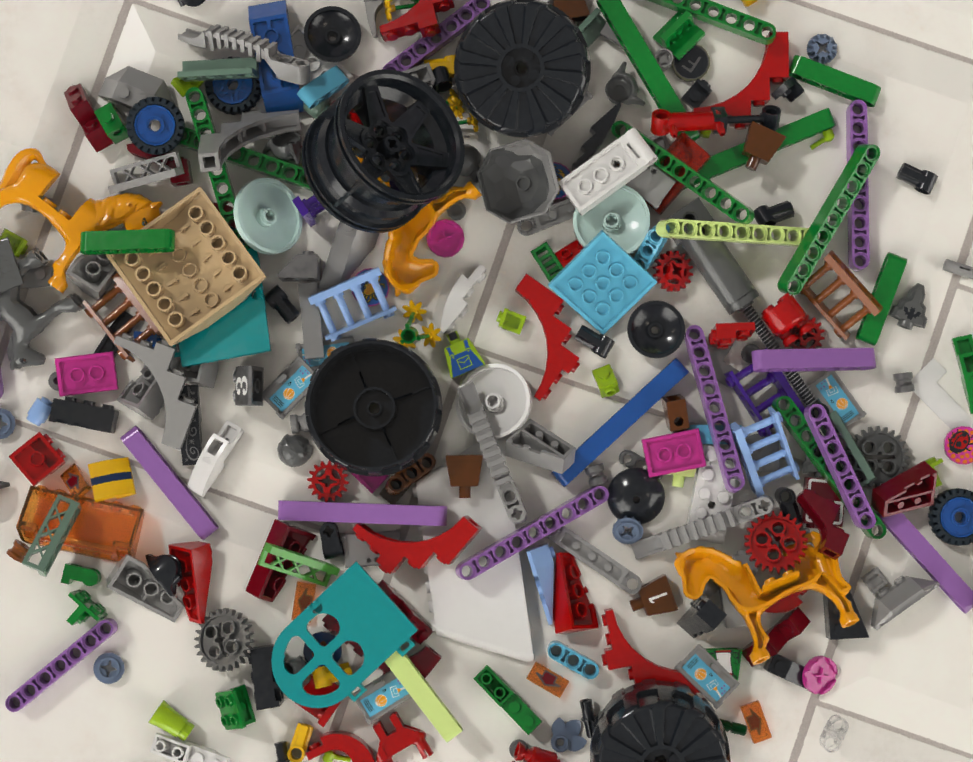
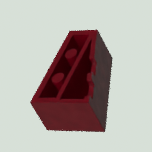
(906, 491)

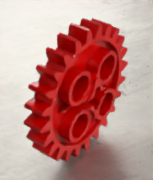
(761, 551)

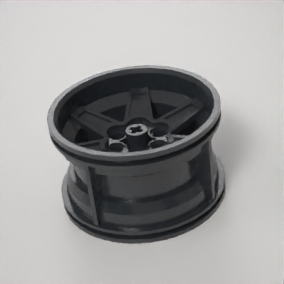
(401, 131)

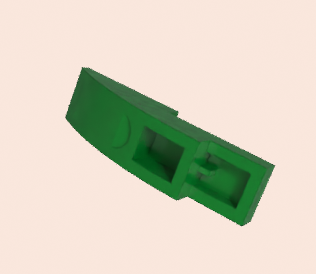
(964, 353)
(508, 699)

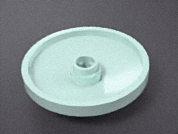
(267, 216)
(620, 216)

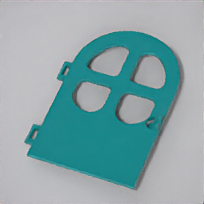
(234, 335)
(363, 617)

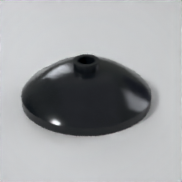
(328, 23)
(667, 321)
(634, 483)

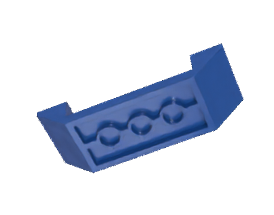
(272, 22)

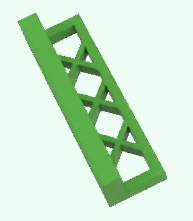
(301, 559)

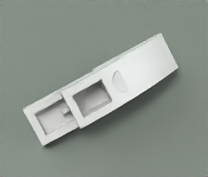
(455, 305)
(212, 458)
(184, 751)

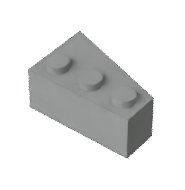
(540, 448)

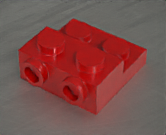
(725, 334)
(38, 458)

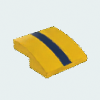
(111, 479)

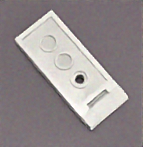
(598, 176)
(710, 487)

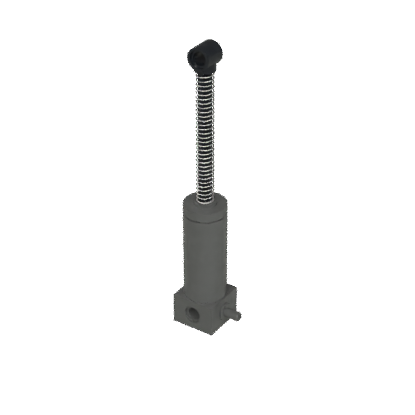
(732, 287)

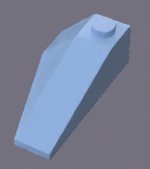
(543, 571)

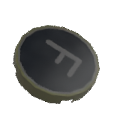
(692, 65)

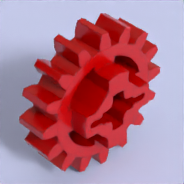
(670, 270)
(816, 337)
(328, 472)

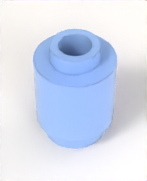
(39, 411)

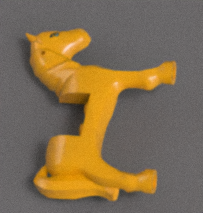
(29, 182)
(399, 264)
(736, 579)

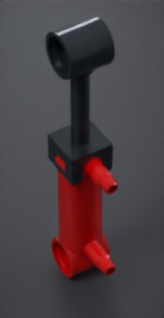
(715, 120)

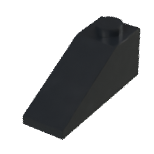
(785, 669)

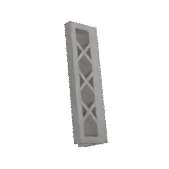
(153, 177)

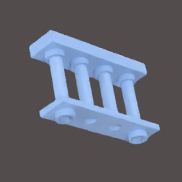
(355, 285)
(745, 450)

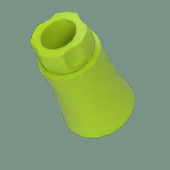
(171, 721)

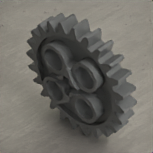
(877, 440)
(240, 636)

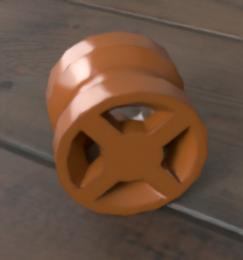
(18, 551)

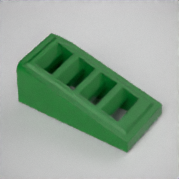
(537, 251)

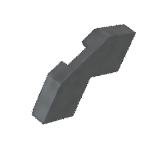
(720, 367)

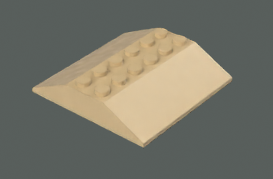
(199, 279)

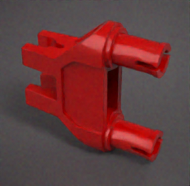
(399, 739)

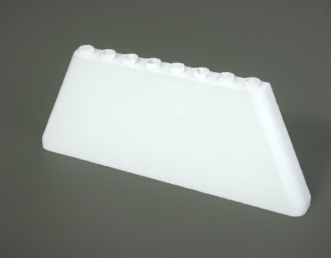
(491, 606)

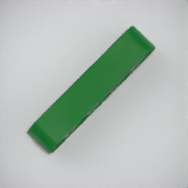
(833, 80)
(127, 241)
(884, 293)

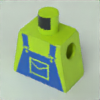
(461, 355)

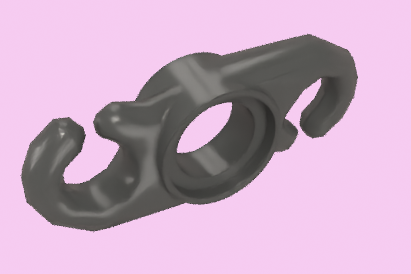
(634, 459)

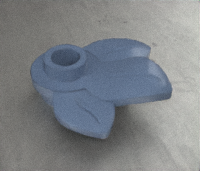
(569, 733)

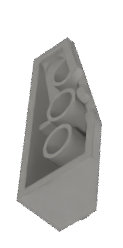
(346, 254)

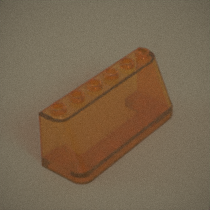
(100, 531)

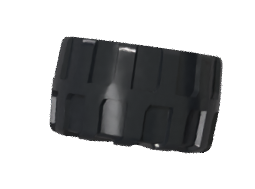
(555, 63)
(352, 382)
(658, 721)

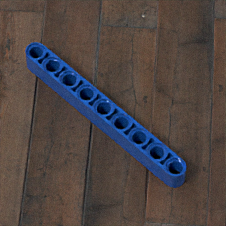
(623, 419)

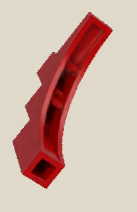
(419, 18)
(773, 69)
(545, 305)
(419, 553)
(623, 655)

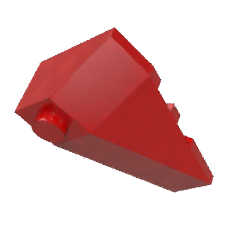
(196, 573)
(570, 603)

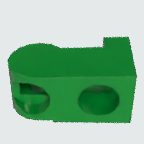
(84, 574)

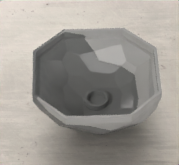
(518, 181)

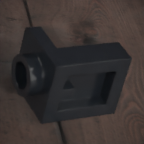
(790, 89)
(697, 93)

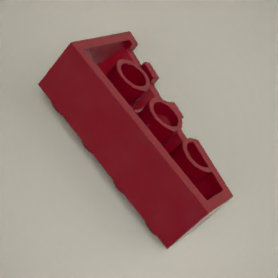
(266, 582)

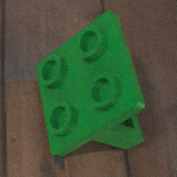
(679, 34)
(86, 608)
(235, 708)

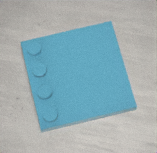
(602, 282)

